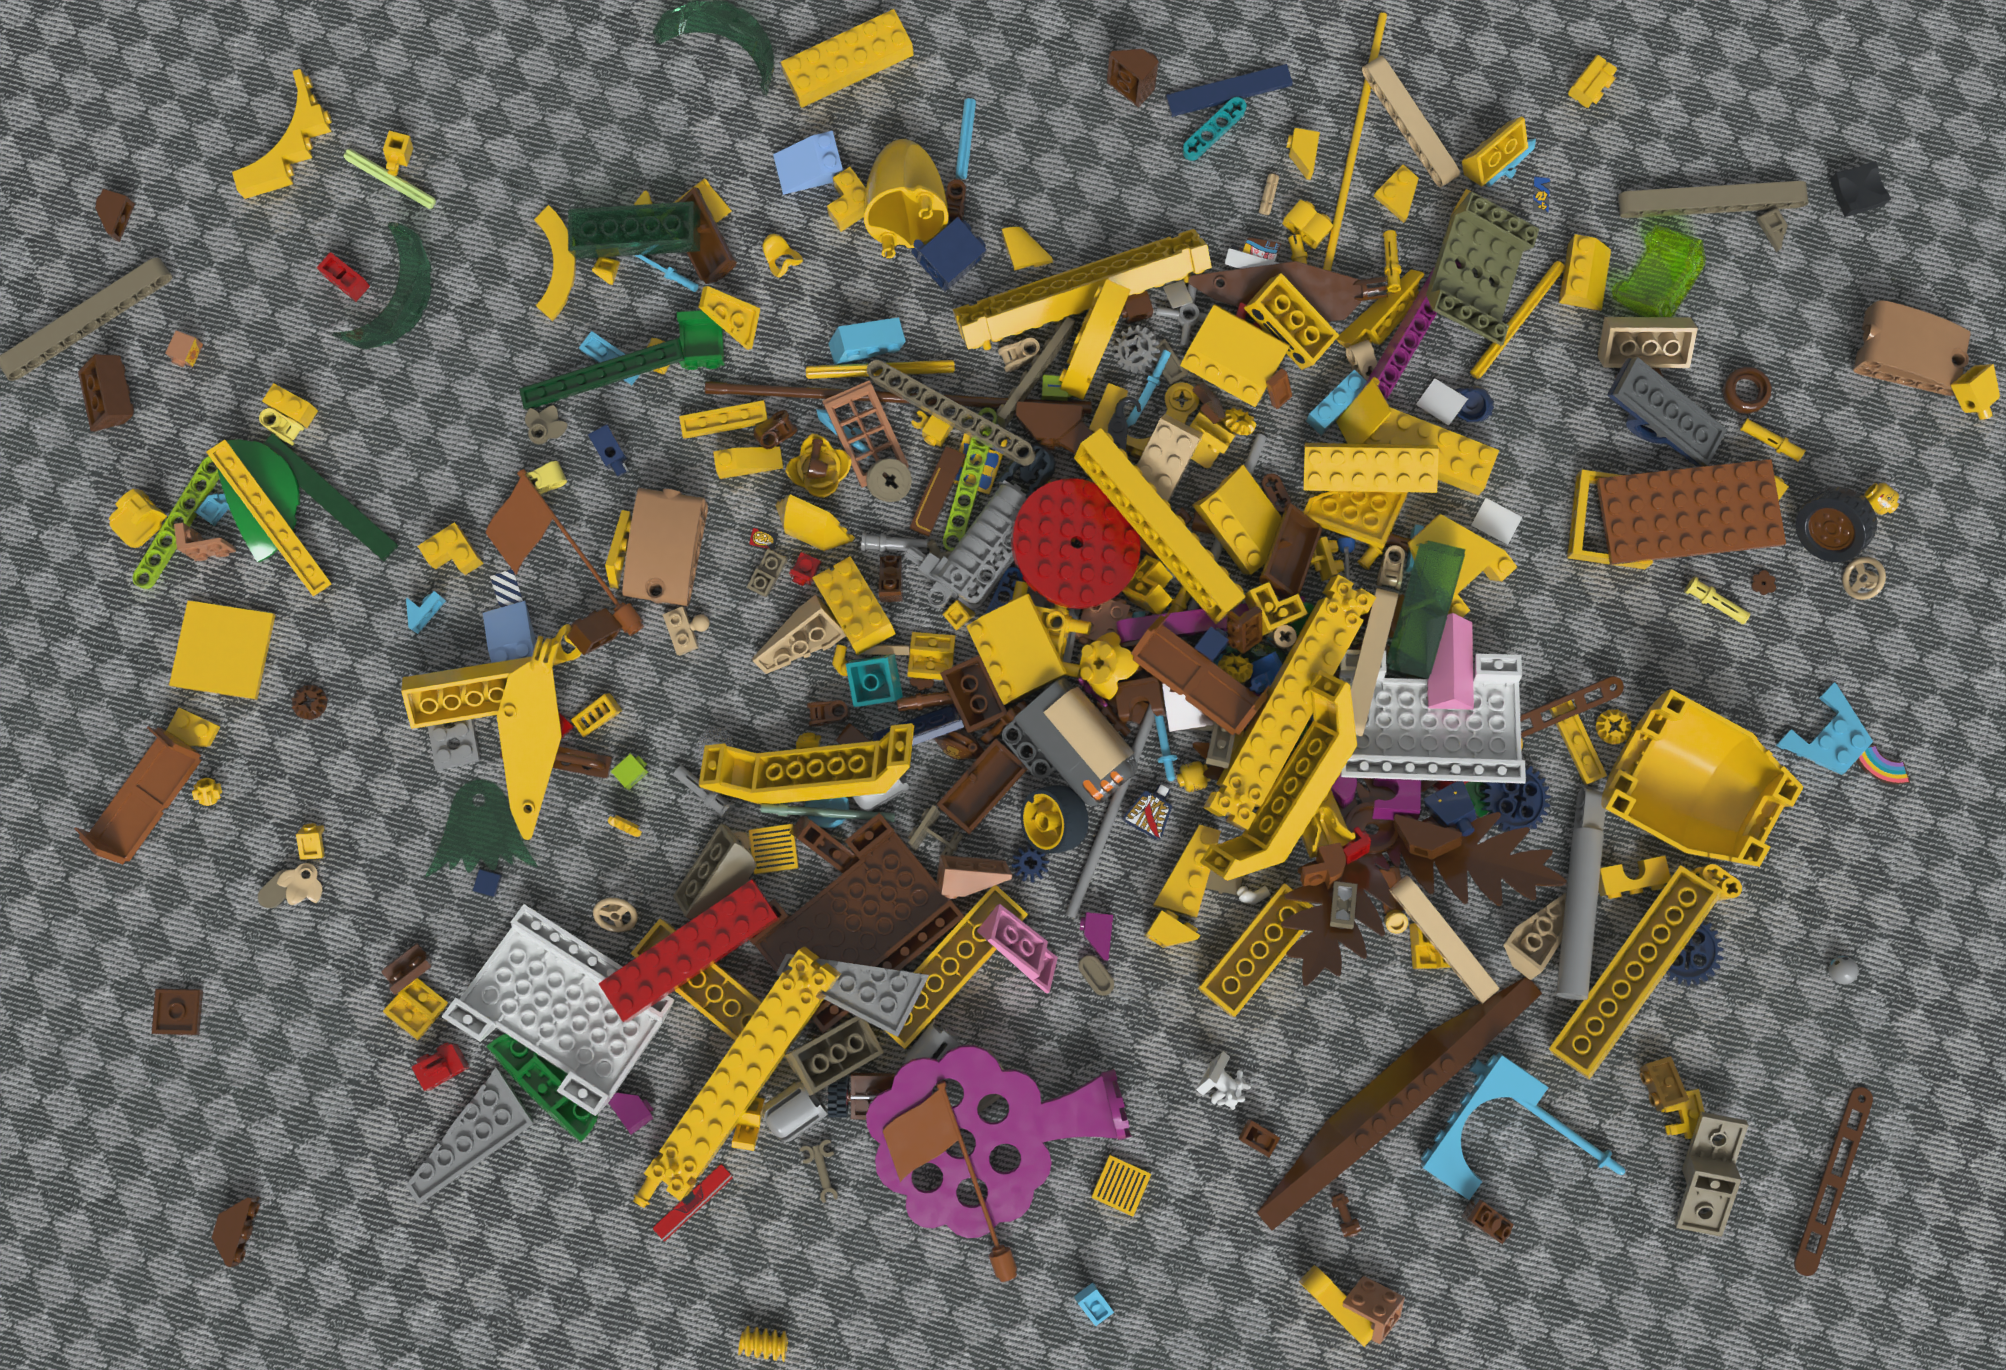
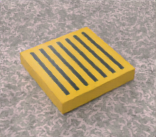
(773, 849)
(1121, 1185)

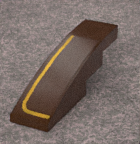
(937, 491)

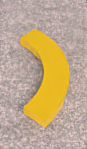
(563, 264)

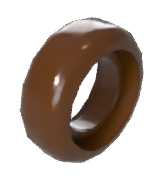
(1733, 400)

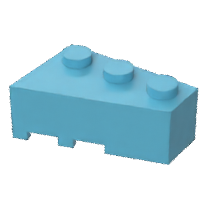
(866, 340)

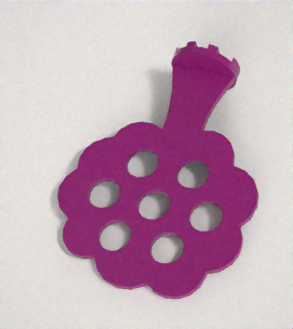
(1085, 1112)

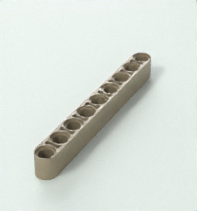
(1713, 199)
(84, 319)
(944, 404)

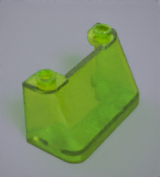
(1663, 274)

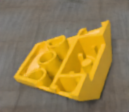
(811, 524)

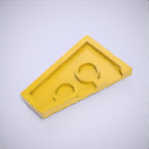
(731, 314)
(618, 549)

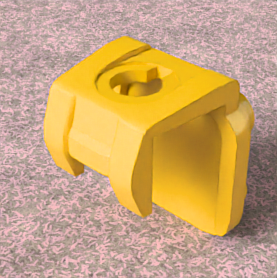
(136, 518)

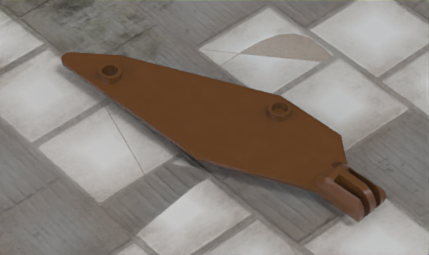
(1328, 292)

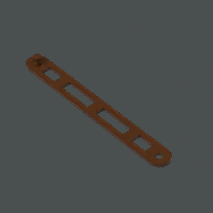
(1580, 703)
(1807, 1262)

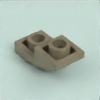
(767, 573)

